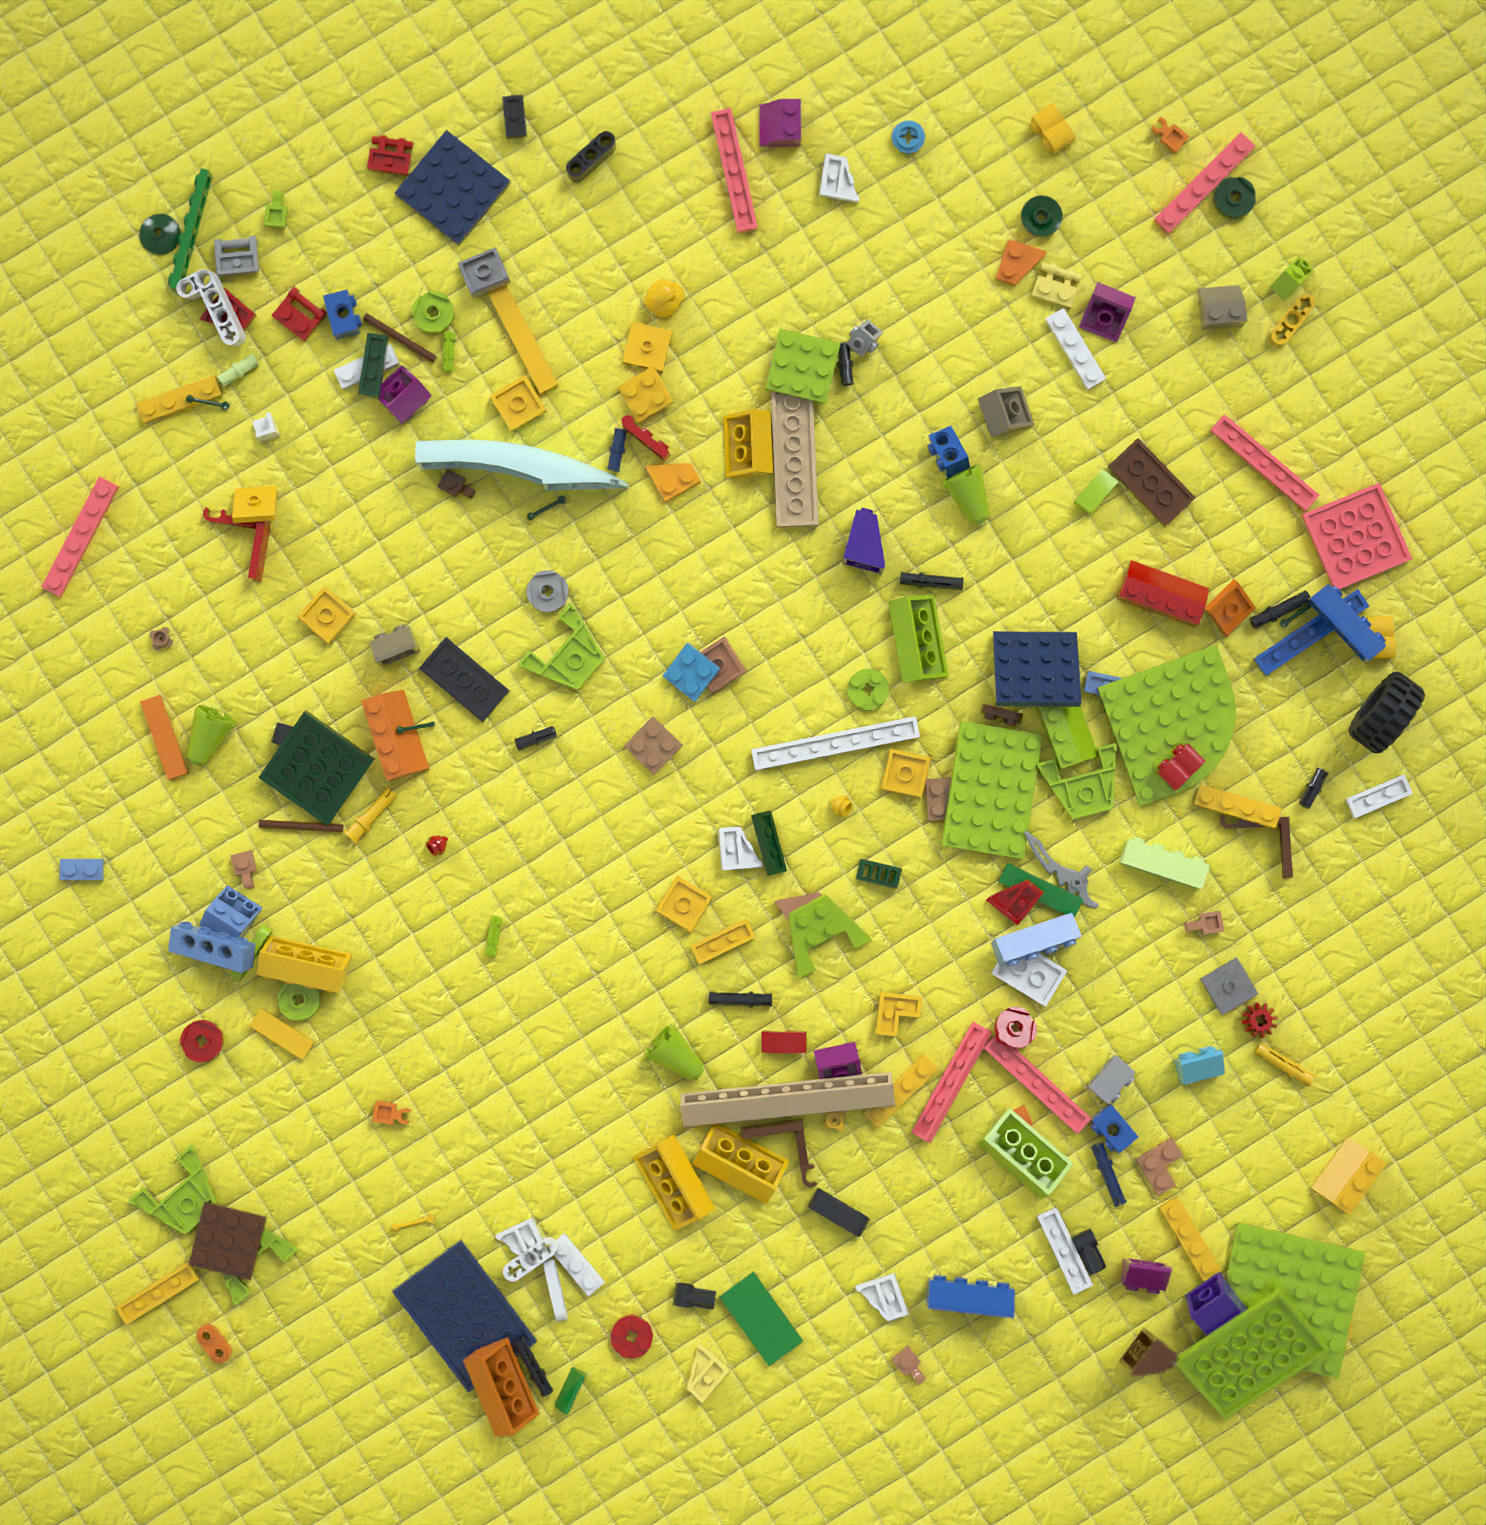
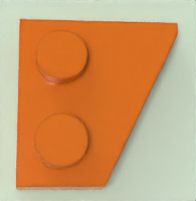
(1018, 262)

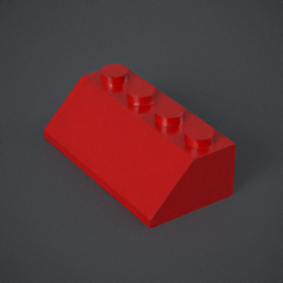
(1163, 594)

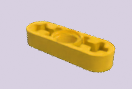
(1287, 335)

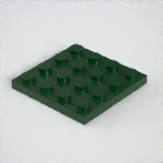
(316, 768)

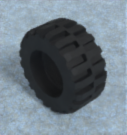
(1386, 712)

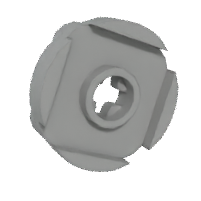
(541, 601)

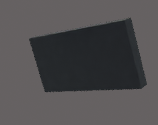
(464, 679)

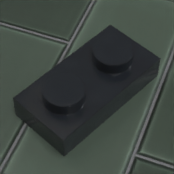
(514, 116)

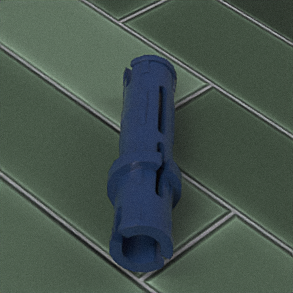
(1104, 1164)

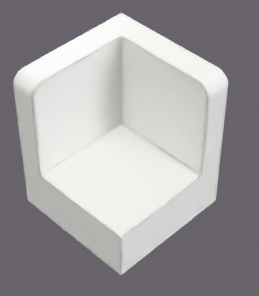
(266, 428)

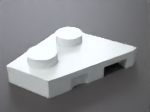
(837, 180)
(736, 850)
(521, 1238)
(885, 1296)

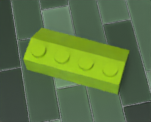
(918, 638)
(1067, 735)
(1025, 1154)

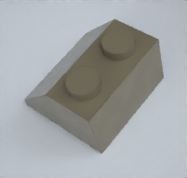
(1222, 307)
(1005, 411)
(394, 645)

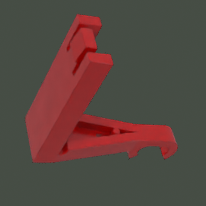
(260, 541)

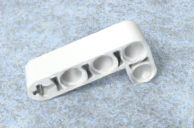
(216, 310)

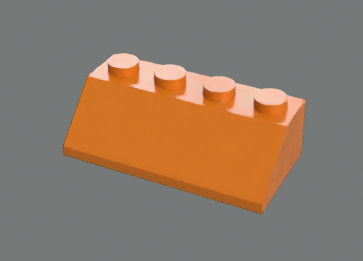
(398, 753)
(501, 1387)

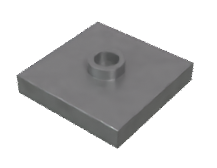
(484, 272)
(1229, 986)

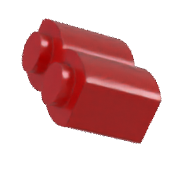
(1179, 766)

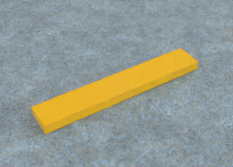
(523, 339)

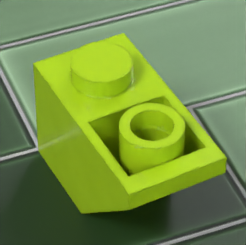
(1292, 278)

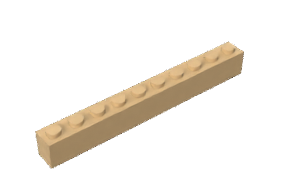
(787, 1099)

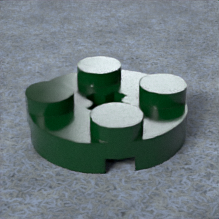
(1246, 197)

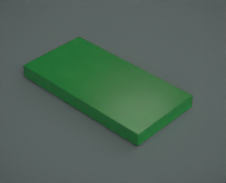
(761, 1318)

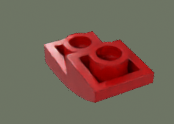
(783, 1041)

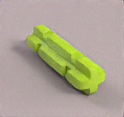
(448, 351)
(493, 936)

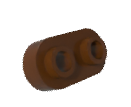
(1009, 717)

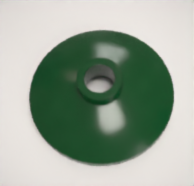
(1043, 206)
(162, 243)

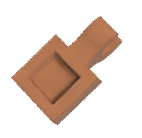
(243, 865)
(1208, 923)
(908, 1362)

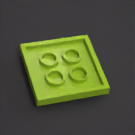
(802, 366)

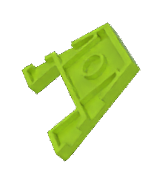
(574, 660)
(1086, 792)
(817, 923)
(185, 1203)
(280, 1246)

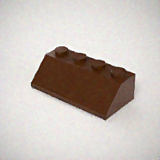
(1148, 1355)

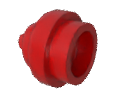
(437, 844)

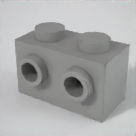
(1111, 1079)

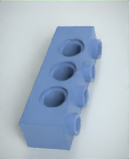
(182, 943)

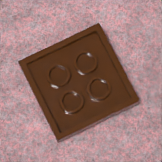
(228, 1240)

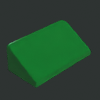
(570, 1390)

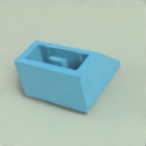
(1199, 1066)

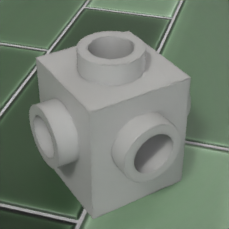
(864, 338)

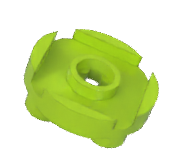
(427, 302)
(874, 679)
(301, 1011)

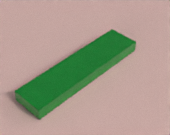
(1053, 895)

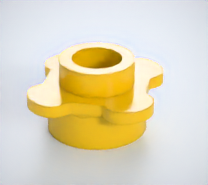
(834, 1125)

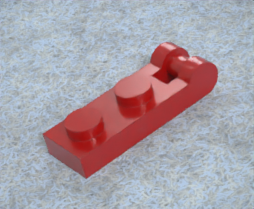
(645, 437)

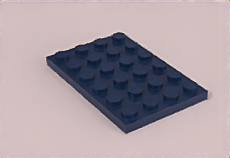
(460, 1308)

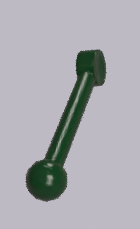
(224, 405)
(561, 500)
(1285, 622)
(400, 729)

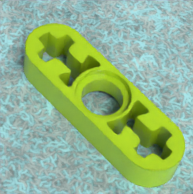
(259, 939)

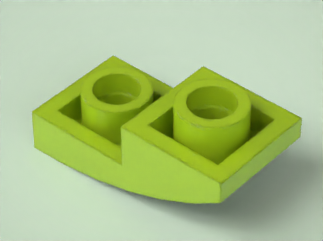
(1096, 492)

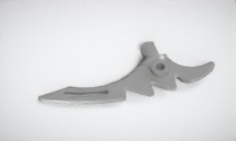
(1075, 880)

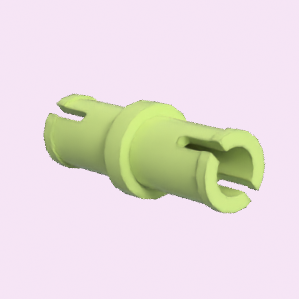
(238, 370)

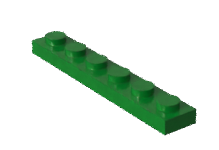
(192, 223)

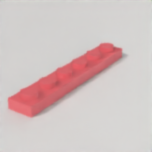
(734, 170)
(1204, 183)
(1264, 463)
(80, 536)
(951, 1082)
(1039, 1085)

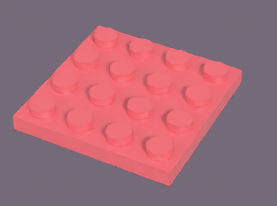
(1356, 536)

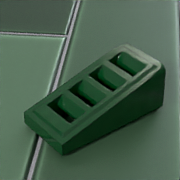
(897, 872)

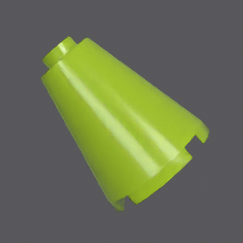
(969, 493)
(207, 733)
(675, 1054)

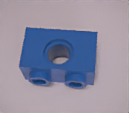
(335, 304)
(1125, 1134)

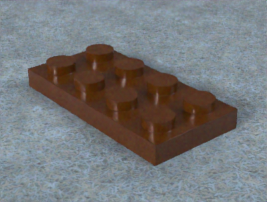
(1151, 482)

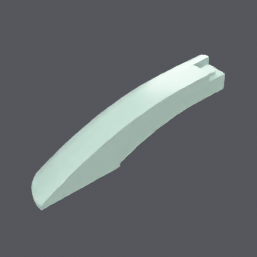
(518, 460)

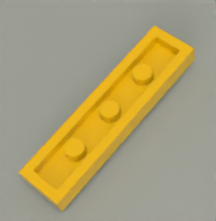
(175, 400)
(1238, 806)
(904, 1088)
(1190, 1238)
(157, 1293)

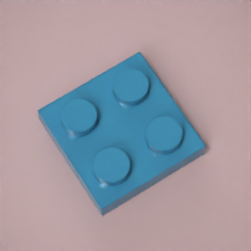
(691, 672)

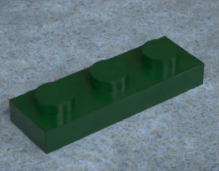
(373, 365)
(769, 843)

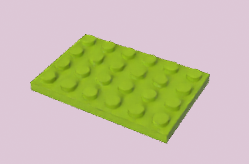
(991, 790)
(1251, 1354)

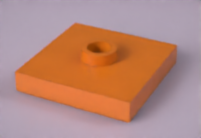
(1230, 608)

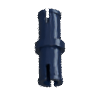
(617, 450)

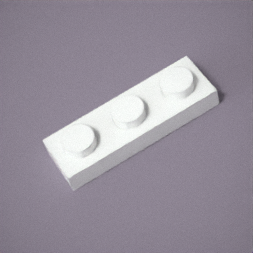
(350, 374)
(1378, 796)
(577, 1265)

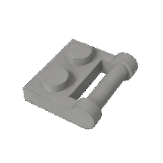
(237, 262)

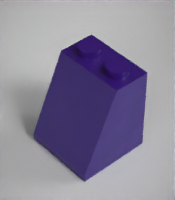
(864, 543)
(1213, 1303)

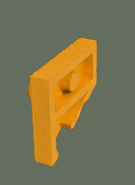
(673, 478)

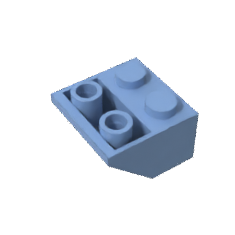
(230, 913)

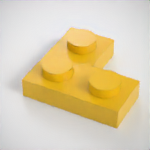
(893, 1005)

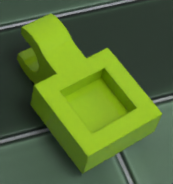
(276, 213)

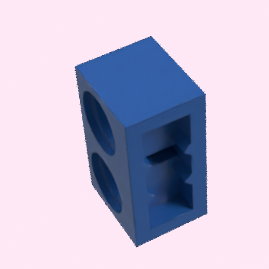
(951, 450)

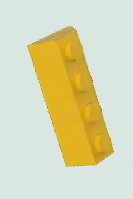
(303, 964)
(741, 1162)
(674, 1183)

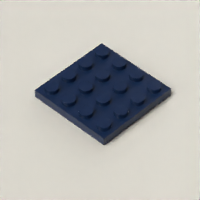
(452, 187)
(1036, 669)

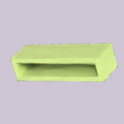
(1163, 863)

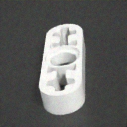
(521, 1272)
(555, 1290)

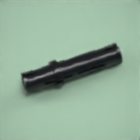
(934, 581)
(1272, 613)
(740, 999)
(536, 1373)

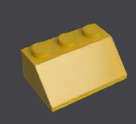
(748, 443)
(1348, 1176)

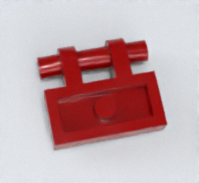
(389, 161)

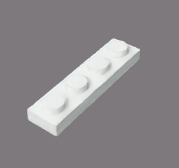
(1075, 349)
(1064, 1250)

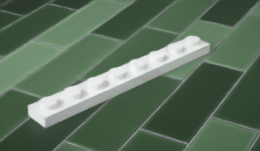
(835, 743)

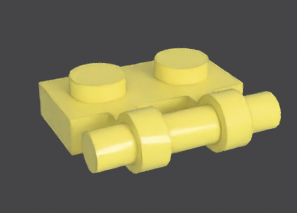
(1053, 291)

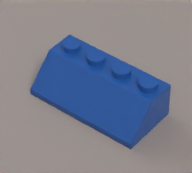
(1347, 624)
(970, 1297)

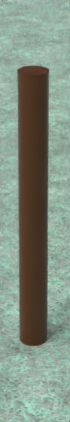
(399, 337)
(307, 826)

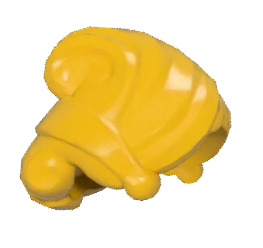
(664, 298)

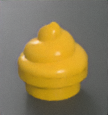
(841, 806)

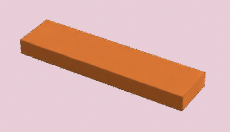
(164, 737)

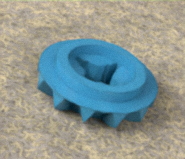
(915, 131)

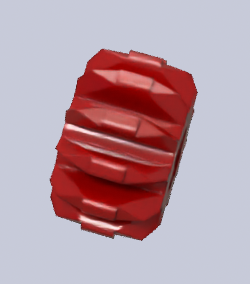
(1253, 1024)

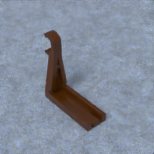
(1285, 841)
(784, 1127)

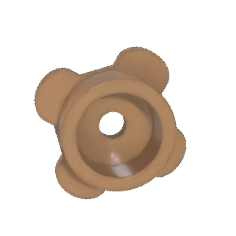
(155, 635)

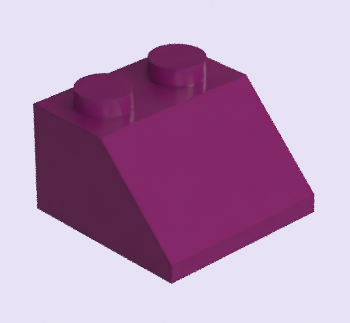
(780, 123)
(1107, 312)
(403, 394)
(838, 1061)
(1146, 1275)

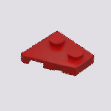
(1016, 900)

